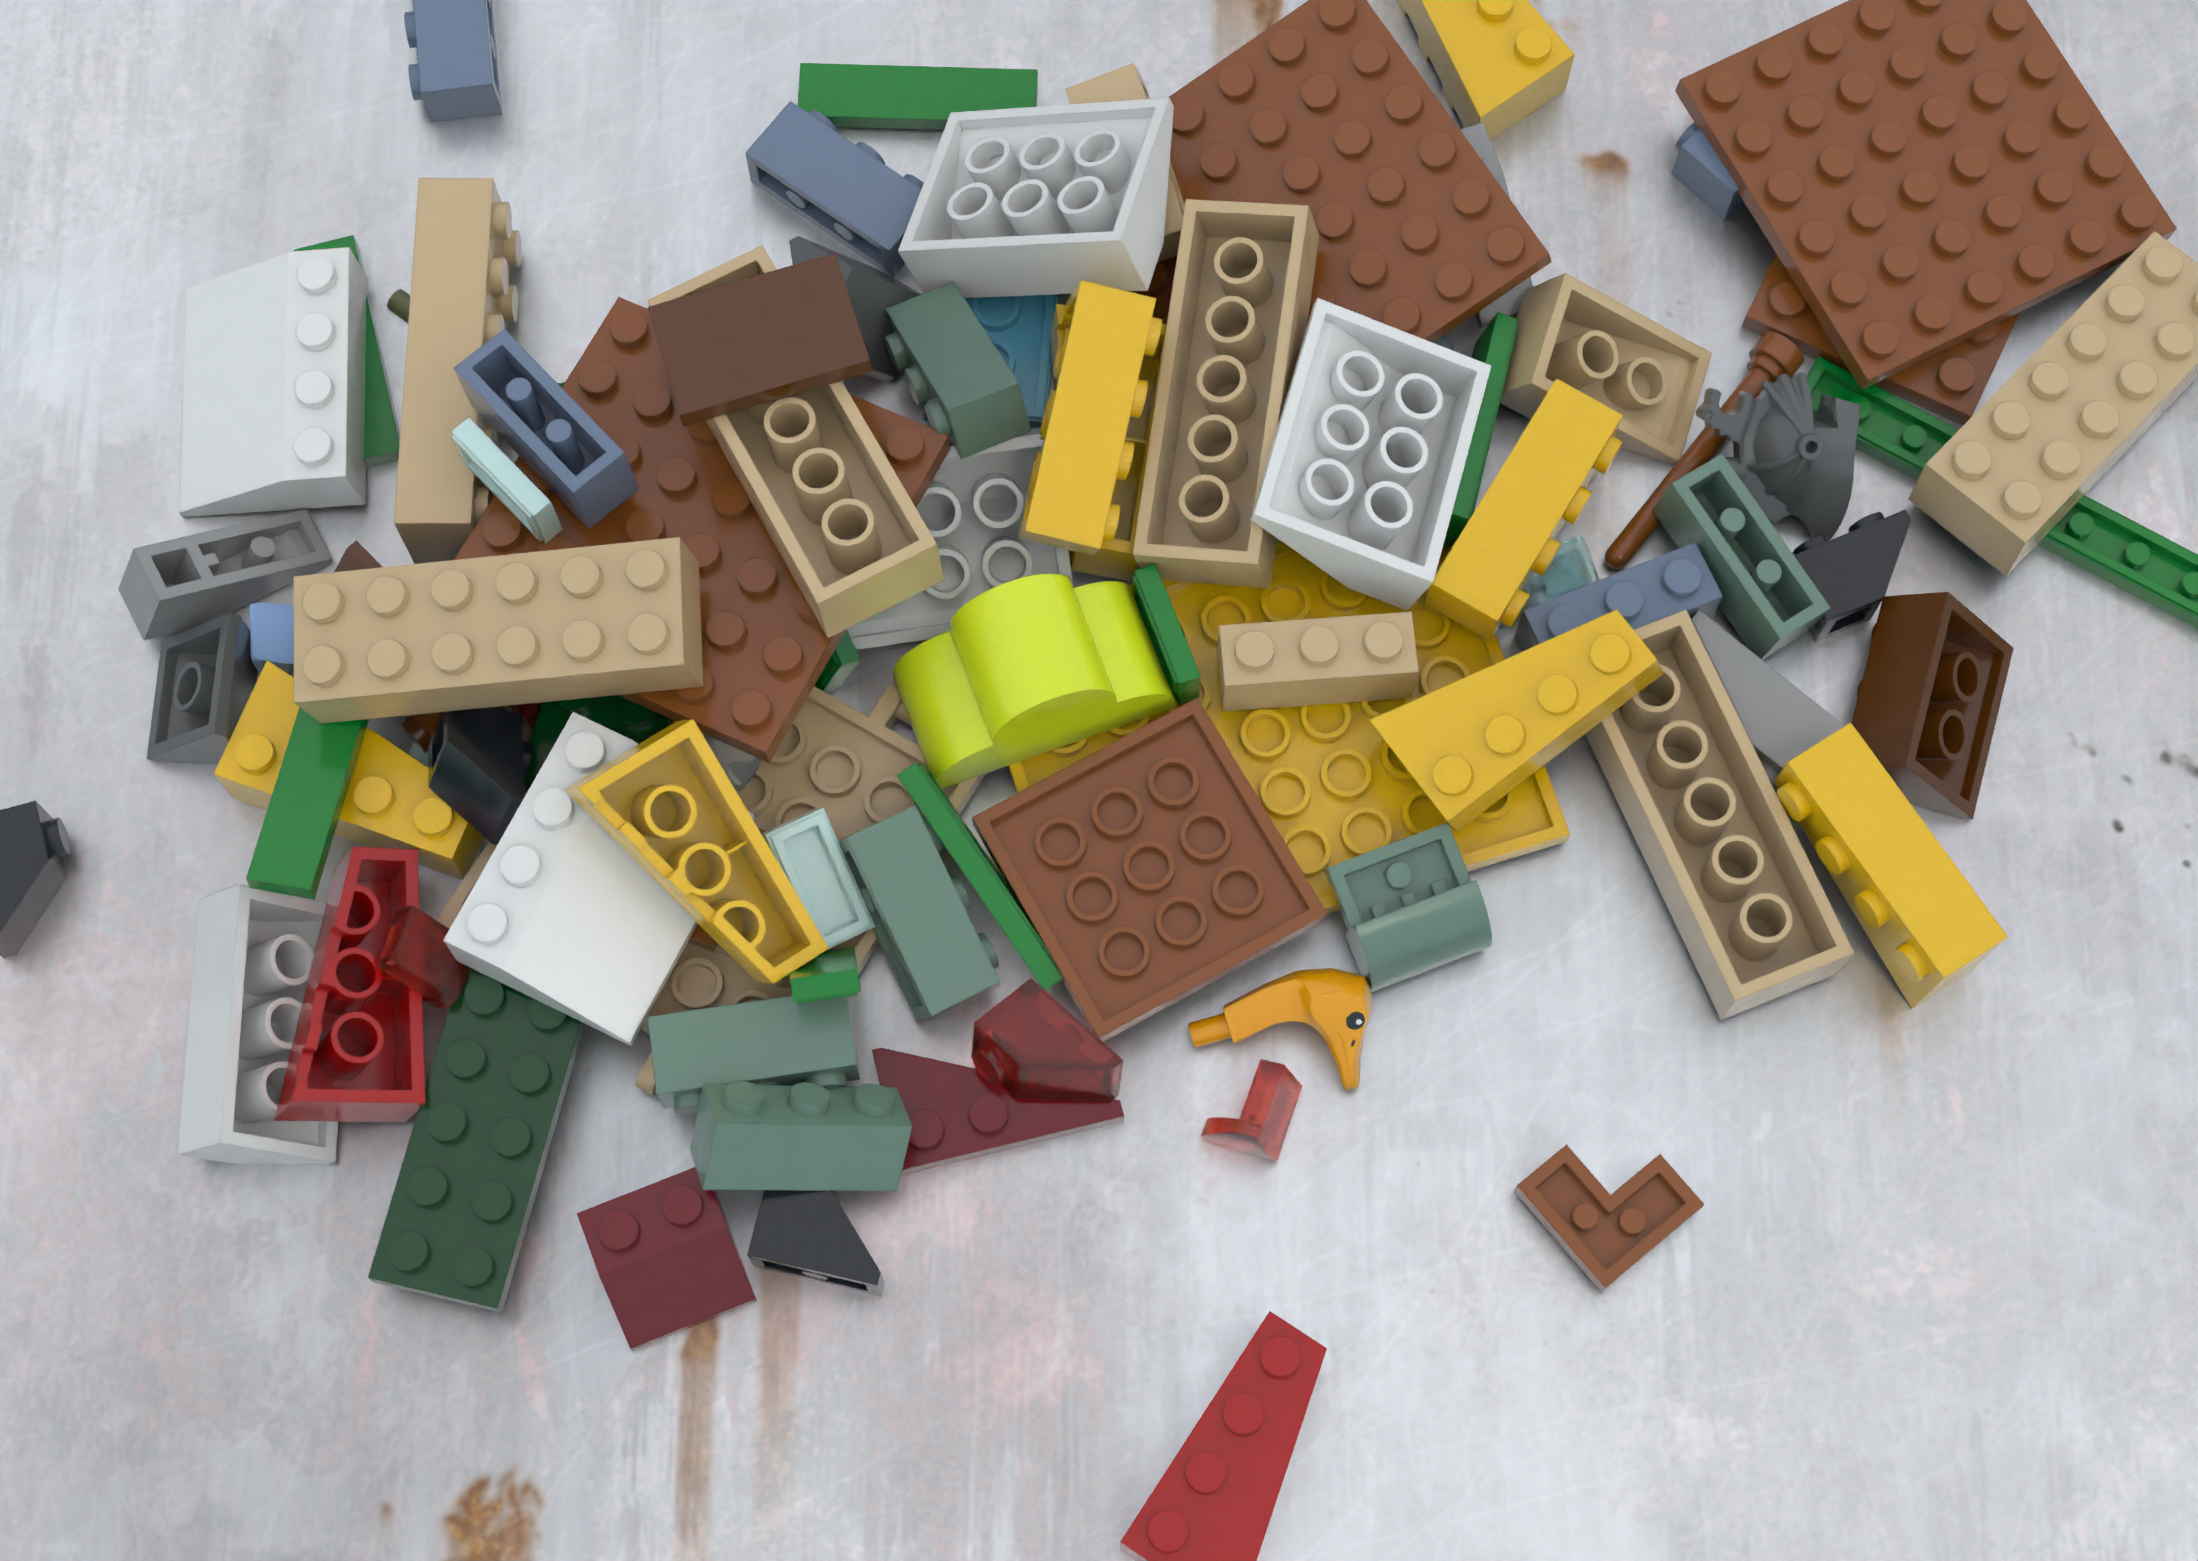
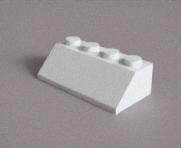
(241, 1027)

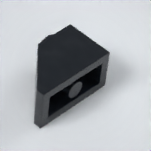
(29, 870)
(812, 1239)

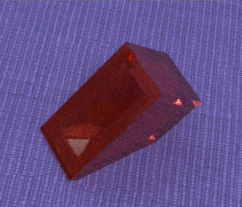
(1043, 1051)

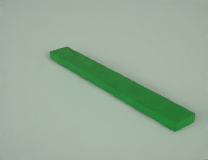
(2086, 536)

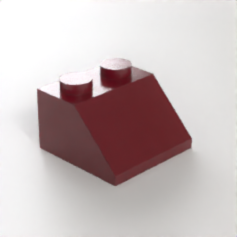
(666, 1258)

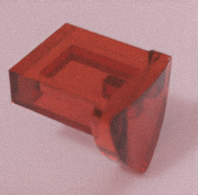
(421, 959)
(1264, 1114)

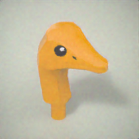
(1326, 999)

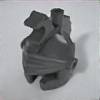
(1787, 455)

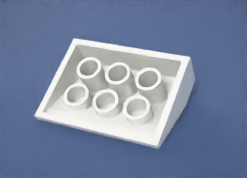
(1044, 200)
(275, 386)
(1370, 453)
(976, 521)
(568, 906)

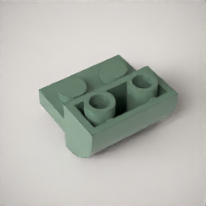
(1410, 907)

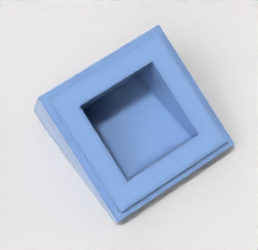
(272, 635)

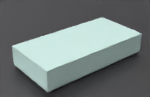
(506, 481)
(820, 876)

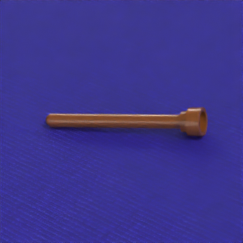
(1768, 359)

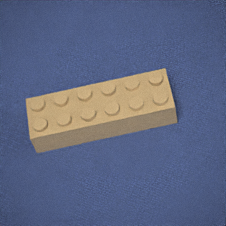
(455, 307)
(1222, 388)
(2069, 409)
(823, 489)
(497, 631)
(1716, 831)

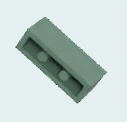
(955, 371)
(1760, 579)
(920, 913)
(752, 1043)
(800, 1137)

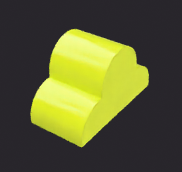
(1029, 675)

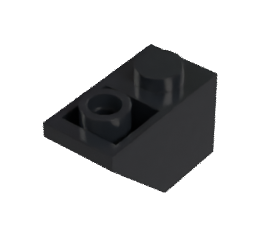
(1853, 569)
(480, 766)

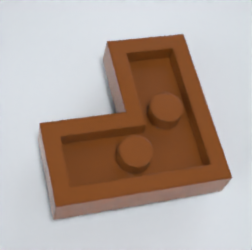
(1601, 1229)

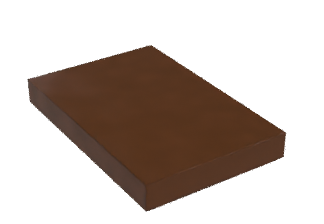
(759, 339)

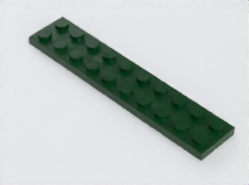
(489, 1105)

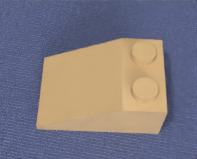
(1611, 357)

